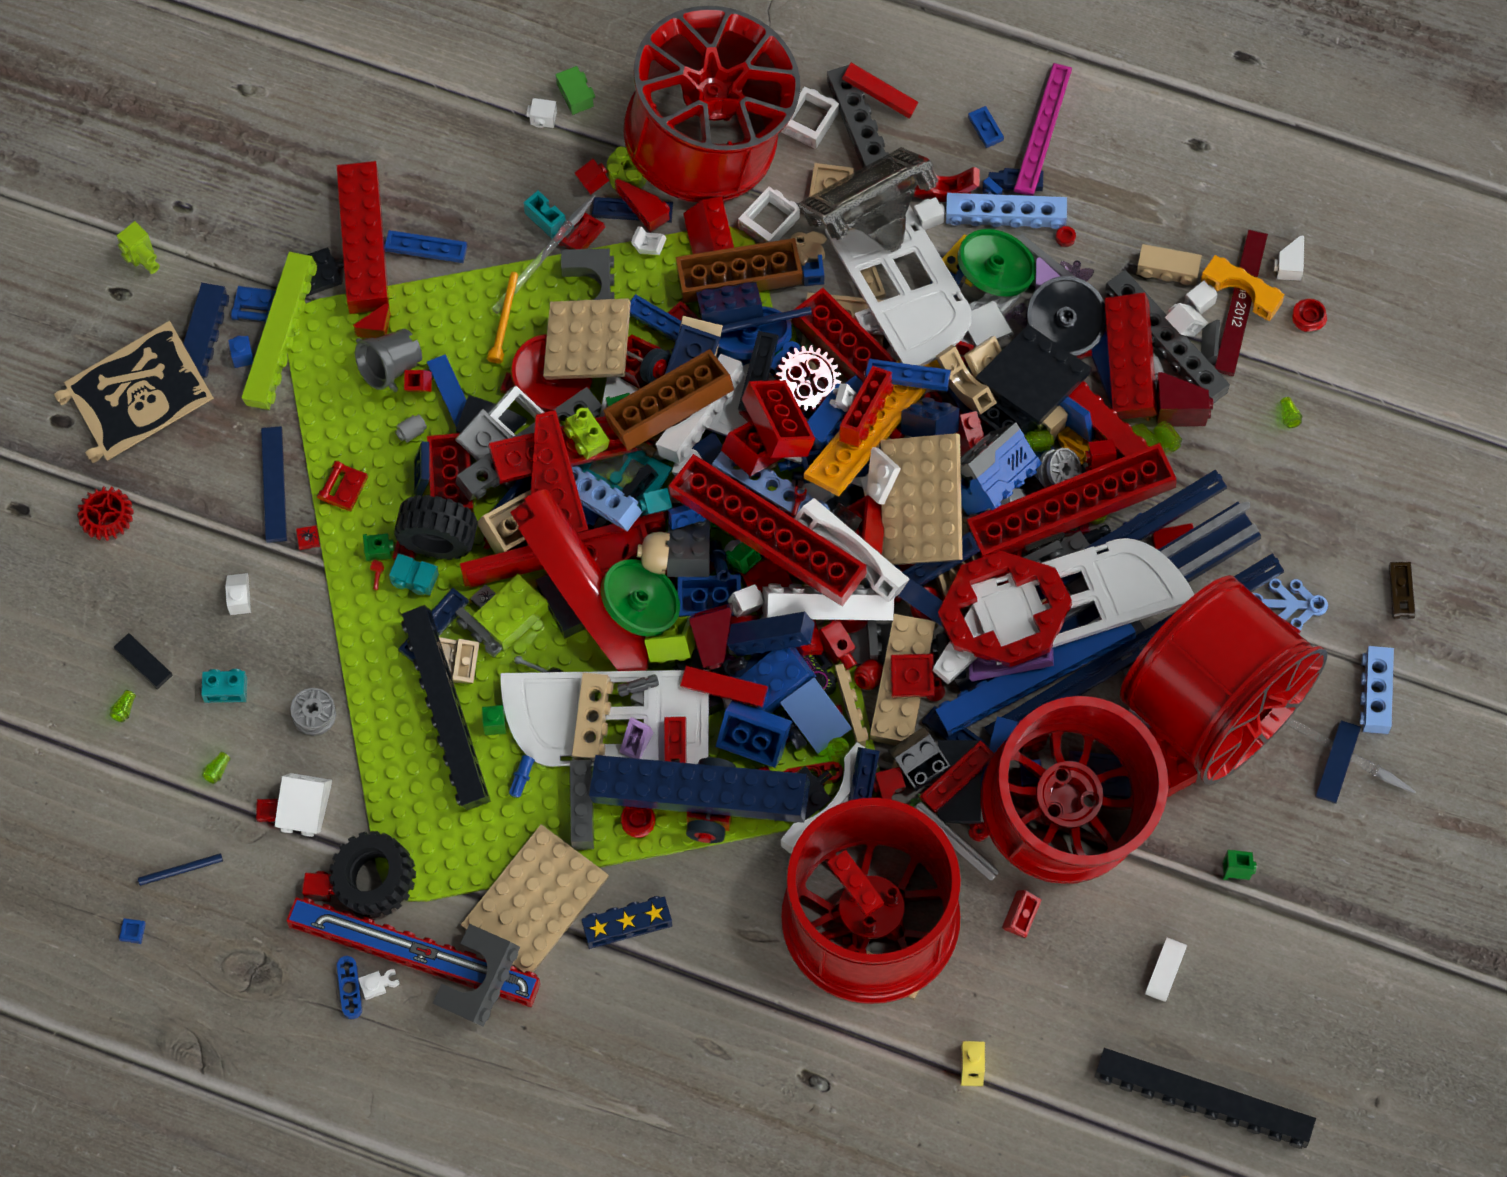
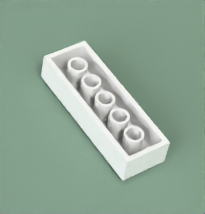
(861, 605)

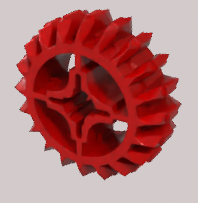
(100, 511)

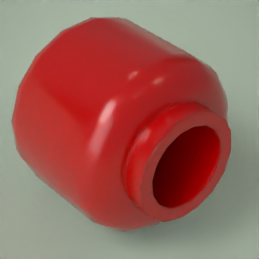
(868, 674)

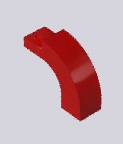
(960, 183)

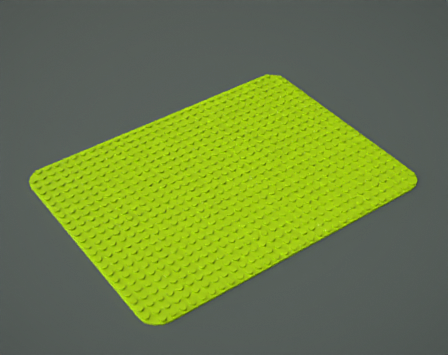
(392, 727)

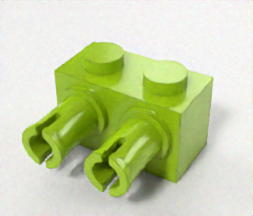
(137, 247)
(586, 433)

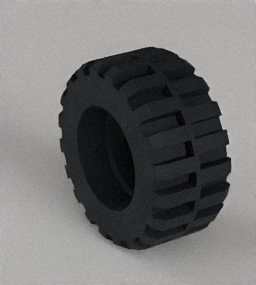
(435, 527)
(354, 856)

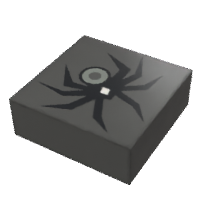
(482, 596)

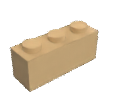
(1169, 265)

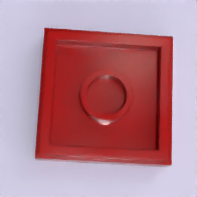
(912, 675)

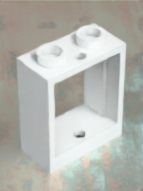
(805, 134)
(755, 231)
(514, 394)

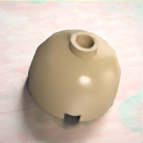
(654, 552)

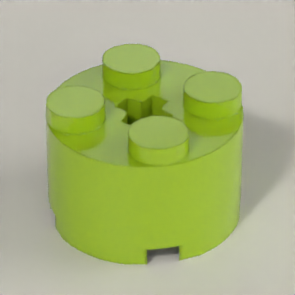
(621, 167)

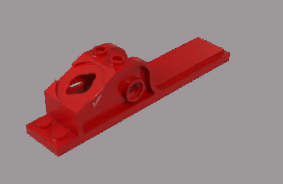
(606, 544)

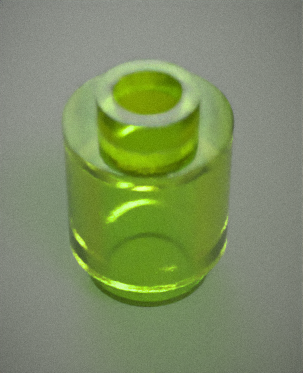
(1143, 431)
(1167, 436)
(1040, 440)
(837, 750)

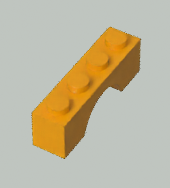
(1223, 274)

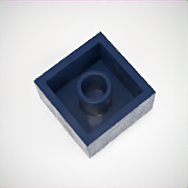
(929, 419)

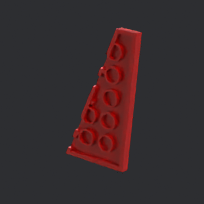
(554, 471)

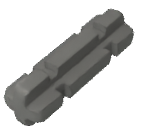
(638, 685)

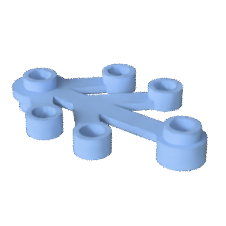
(1291, 604)

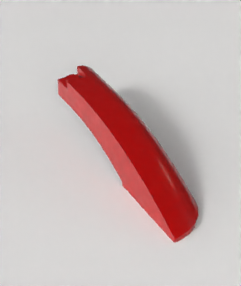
(577, 578)

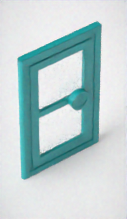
(622, 469)

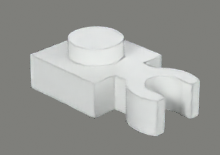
(374, 984)

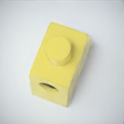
(972, 1062)

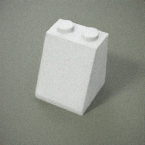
(302, 803)

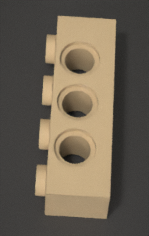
(592, 684)

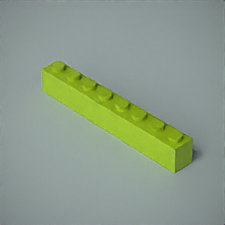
(279, 331)

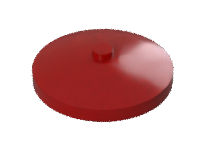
(528, 373)

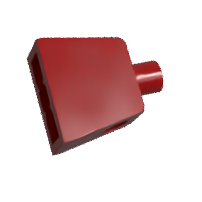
(834, 637)

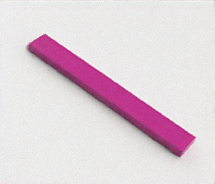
(1043, 129)

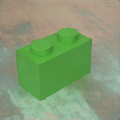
(575, 90)

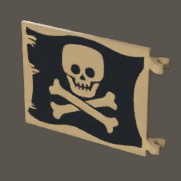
(136, 391)

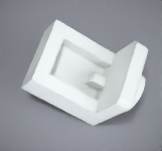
(648, 242)

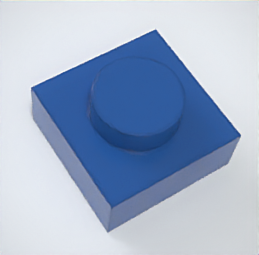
(991, 187)

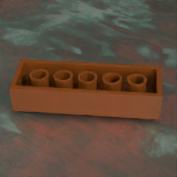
(767, 264)
(668, 399)

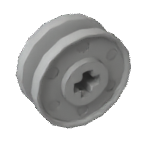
(1058, 466)
(317, 721)

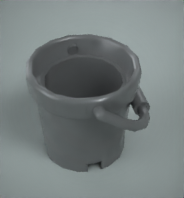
(386, 358)

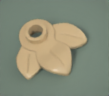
(811, 246)

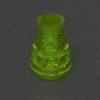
(1290, 414)
(122, 707)
(215, 769)

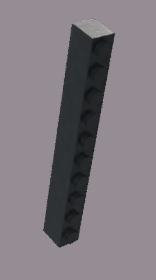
(446, 708)
(1206, 1098)

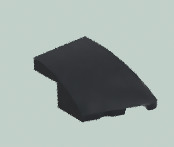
(474, 405)

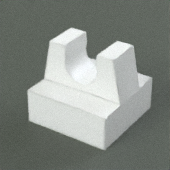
(844, 397)

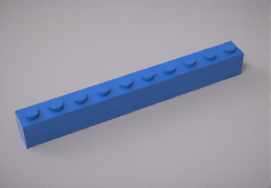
(1006, 689)

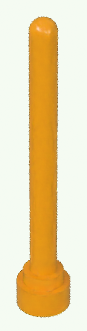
(496, 353)

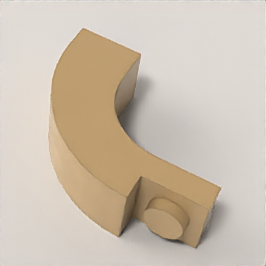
(963, 384)

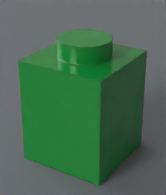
(494, 720)

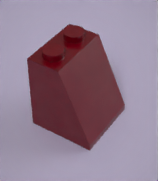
(1181, 402)
(712, 633)

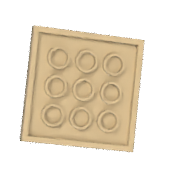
(587, 339)

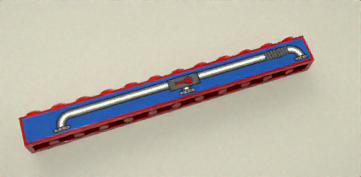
(406, 949)

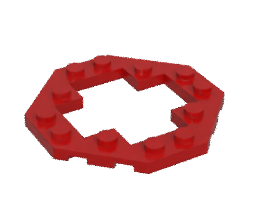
(1022, 572)

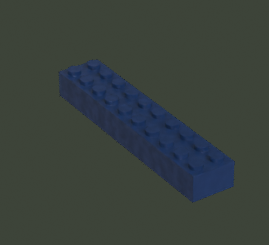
(699, 788)

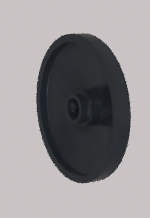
(1068, 313)

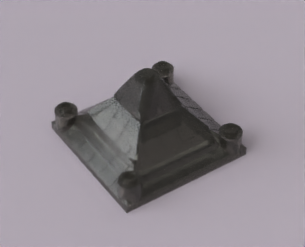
(872, 198)

